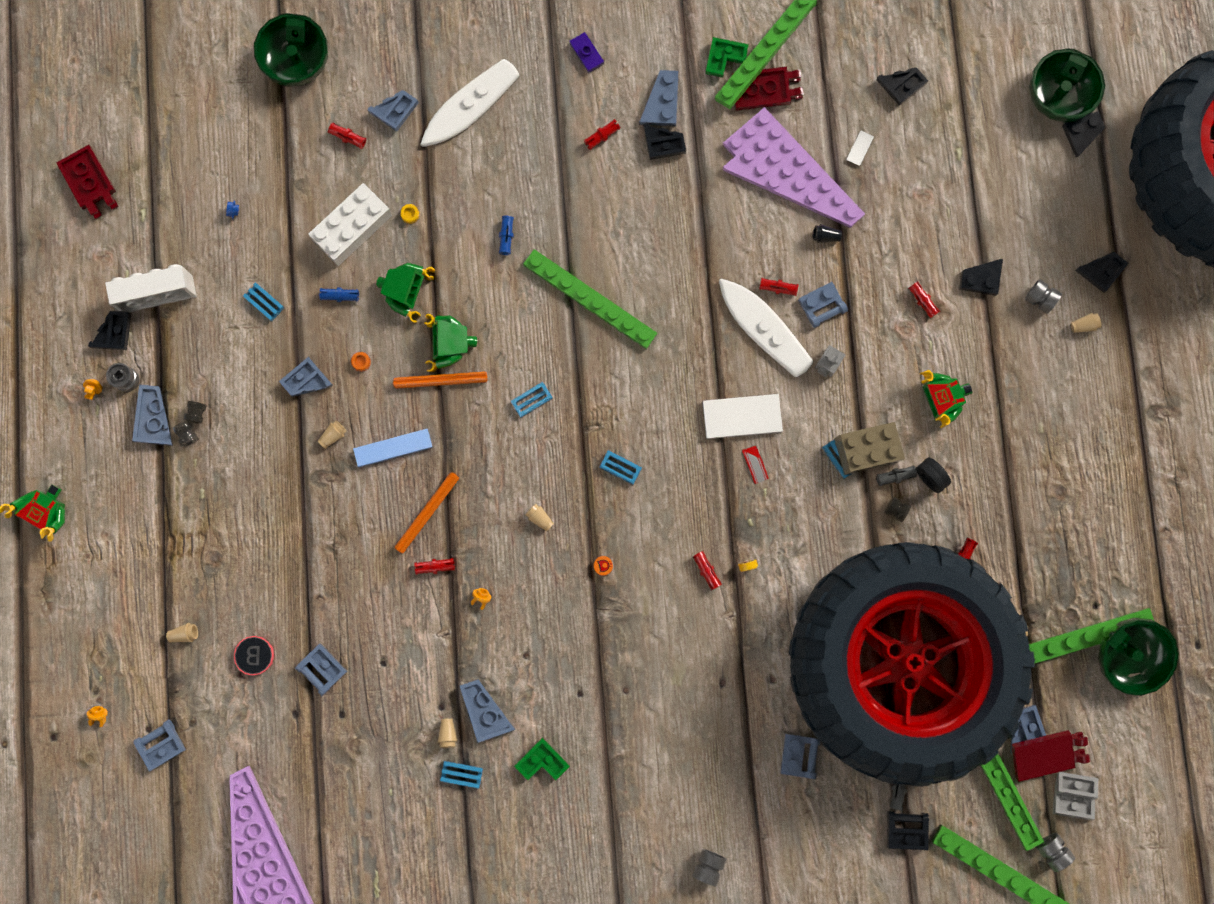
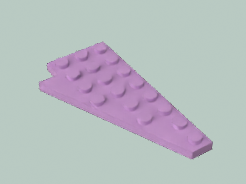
(779, 164)
(260, 858)

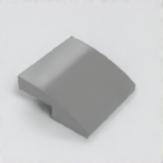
(1075, 796)

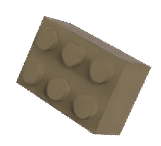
(869, 448)

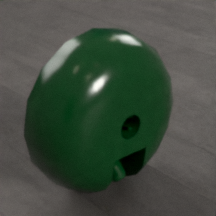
(291, 49)
(1066, 85)
(1140, 648)

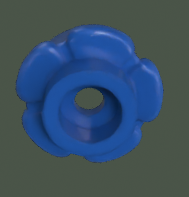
(232, 209)

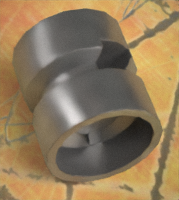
(1043, 296)
(122, 377)
(1057, 855)
(709, 867)

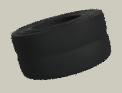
(933, 475)

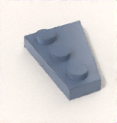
(662, 103)
(150, 417)
(483, 712)

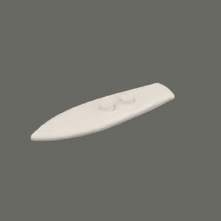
(470, 103)
(765, 328)

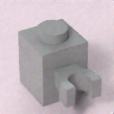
(829, 361)

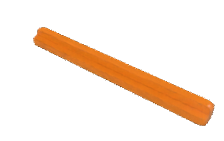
(442, 379)
(427, 512)

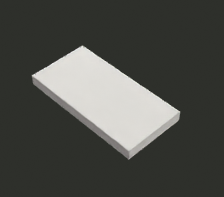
(742, 416)

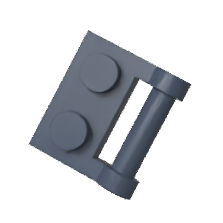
(819, 299)
(325, 664)
(163, 750)
(793, 756)

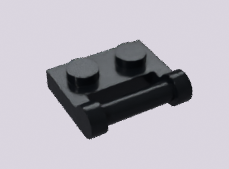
(907, 837)

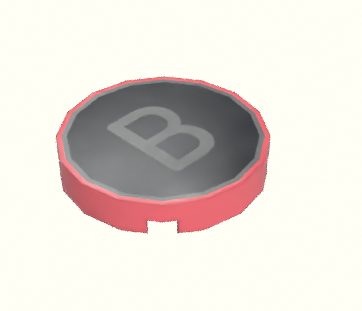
(254, 655)

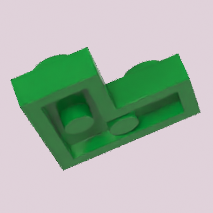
(723, 51)
(542, 756)

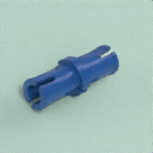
(507, 223)
(339, 294)

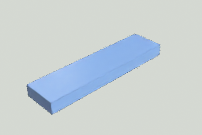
(392, 448)

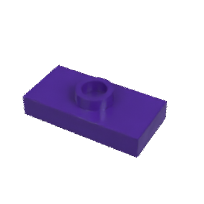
(586, 52)

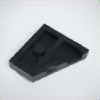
(902, 84)
(1083, 132)
(663, 142)
(1103, 270)
(982, 278)
(113, 332)

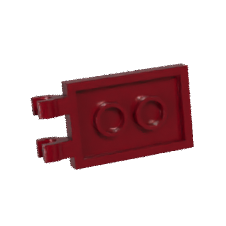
(771, 89)
(87, 180)
(1048, 754)

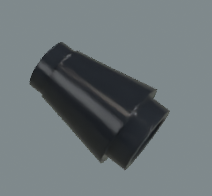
(826, 234)

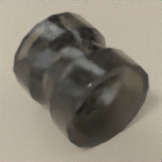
(194, 412)
(185, 433)
(897, 509)

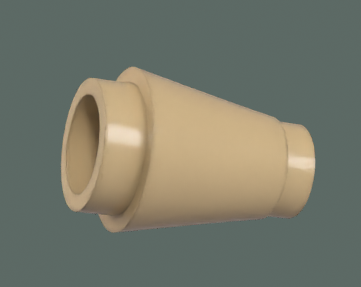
(1086, 324)
(332, 434)
(539, 517)
(184, 633)
(447, 734)

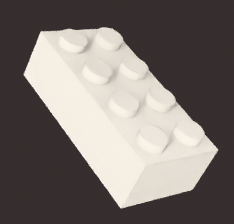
(350, 224)
(150, 289)

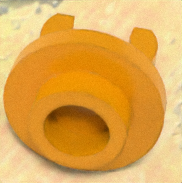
(91, 388)
(481, 595)
(97, 713)

